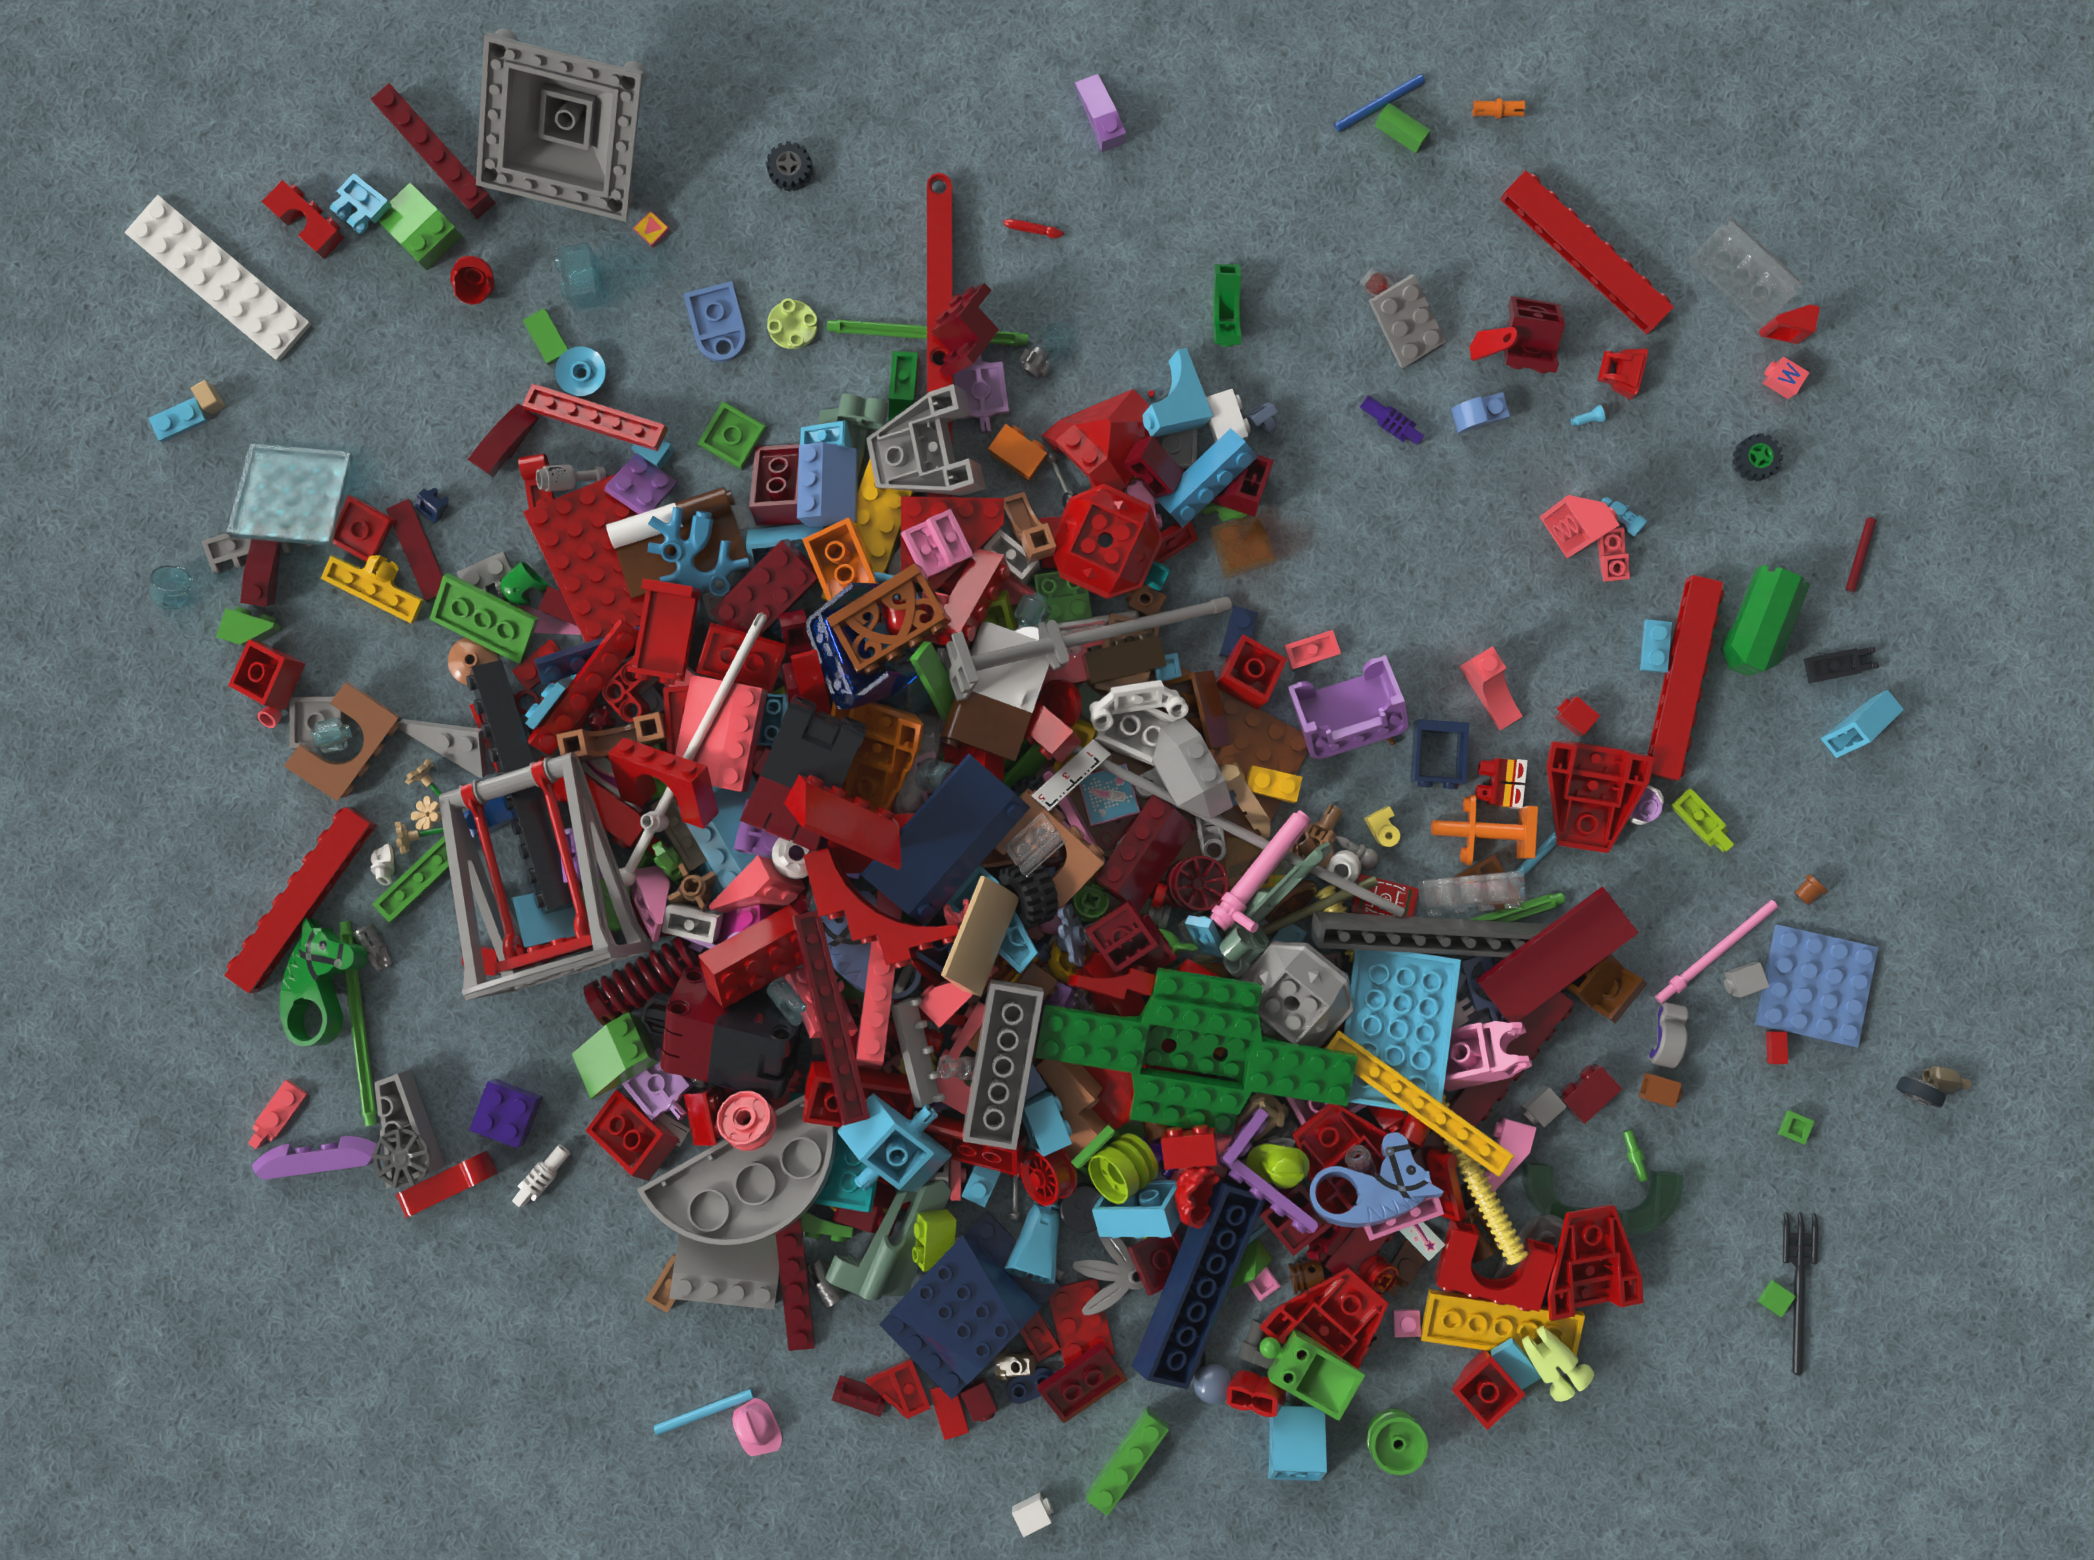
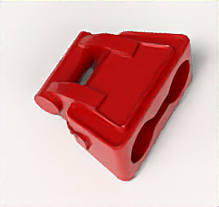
(1627, 373)

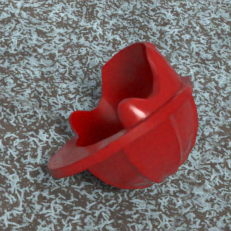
(472, 280)

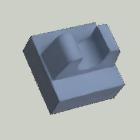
(1263, 417)

